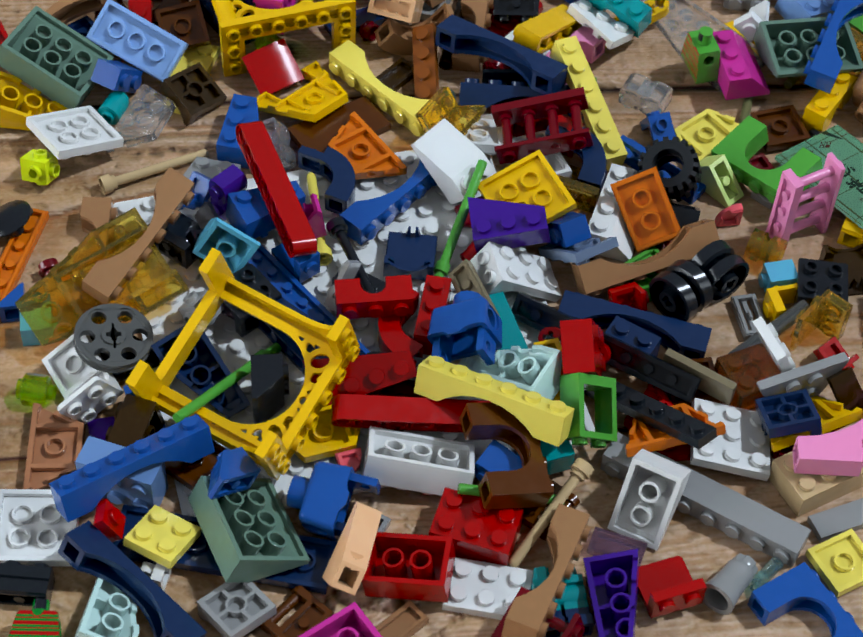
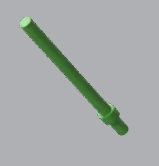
(442, 266)
(221, 386)

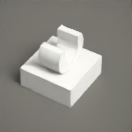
(157, 573)

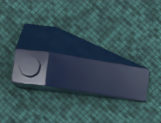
(204, 370)

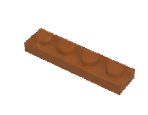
(425, 61)

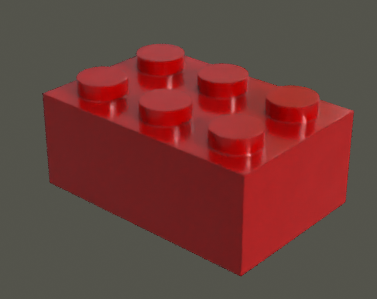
(581, 347)
(477, 532)
(410, 567)

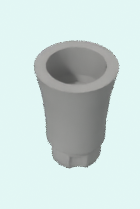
(729, 584)

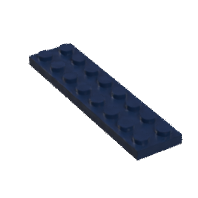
(201, 559)

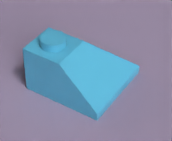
(231, 242)

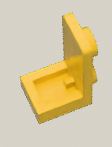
(776, 298)

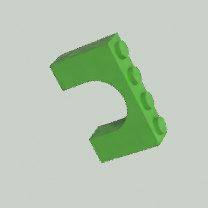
(749, 139)

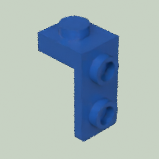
(659, 125)
(201, 190)
(300, 267)

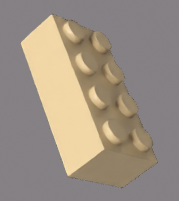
(809, 491)

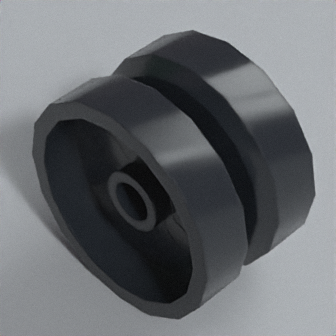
(722, 267)
(681, 290)

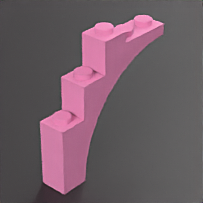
(830, 453)

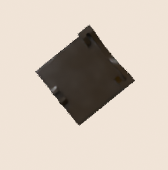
(192, 92)
(854, 259)

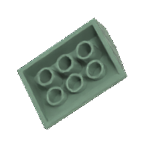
(788, 45)
(52, 58)
(248, 531)

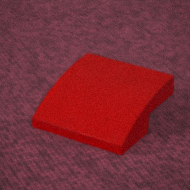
(273, 67)

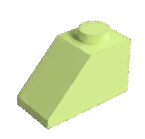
(720, 180)

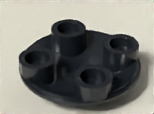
(13, 217)

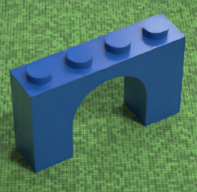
(804, 591)

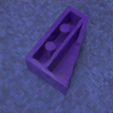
(507, 223)

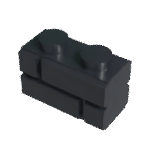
(25, 583)

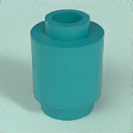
(114, 107)

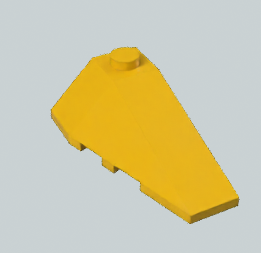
(21, 102)

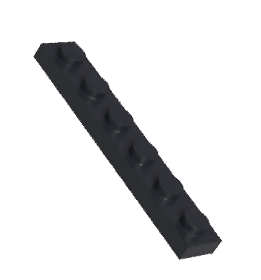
(662, 416)

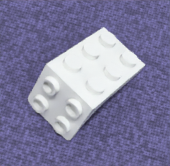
(515, 270)
(83, 387)

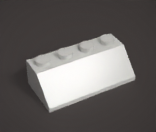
(608, 219)
(417, 461)

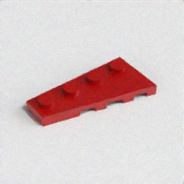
(372, 372)

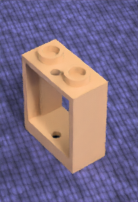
(402, 10)

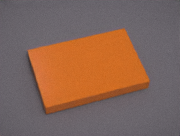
(646, 209)

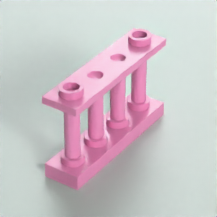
(791, 193)

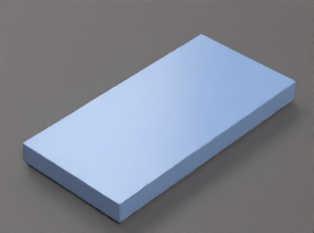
(137, 40)

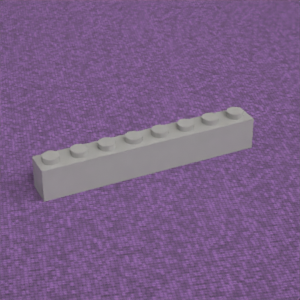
(724, 509)

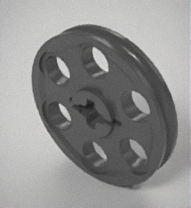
(103, 342)

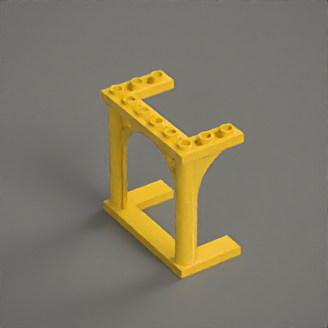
(236, 29)
(334, 341)

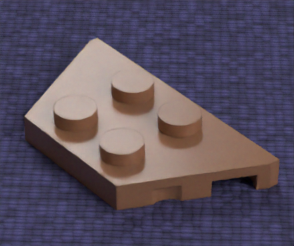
(51, 447)

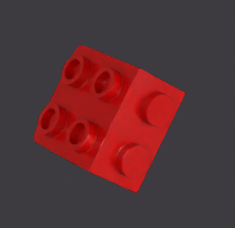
(669, 587)

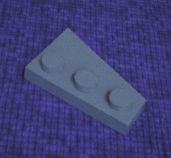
(579, 252)

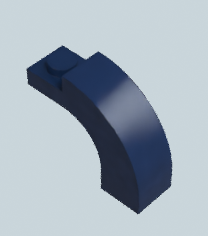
(594, 161)
(336, 170)

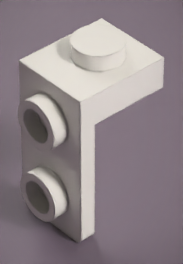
(749, 22)

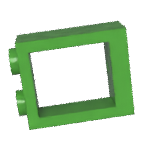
(604, 389)

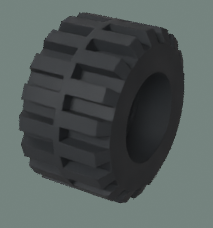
(674, 151)

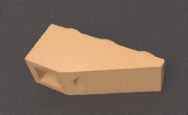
(353, 549)

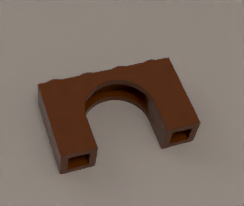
(515, 488)

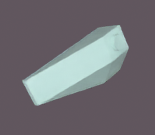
(529, 369)
(108, 613)

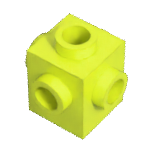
(39, 167)

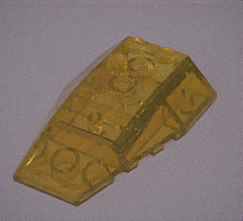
(58, 302)

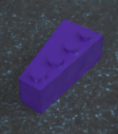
(613, 592)

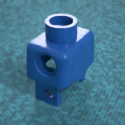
(465, 329)
(327, 496)

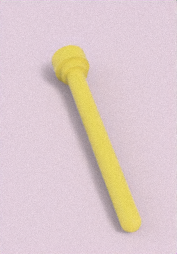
(324, 250)

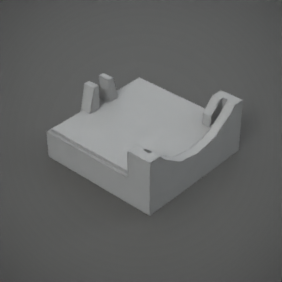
(236, 608)

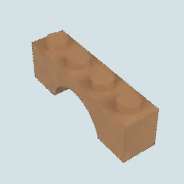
(479, 13)
(96, 212)

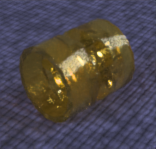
(765, 248)

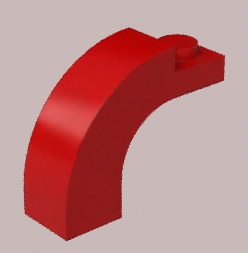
(391, 336)

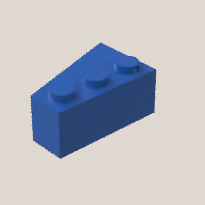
(241, 110)
(249, 213)

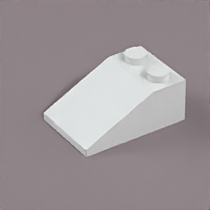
(450, 159)
(648, 498)

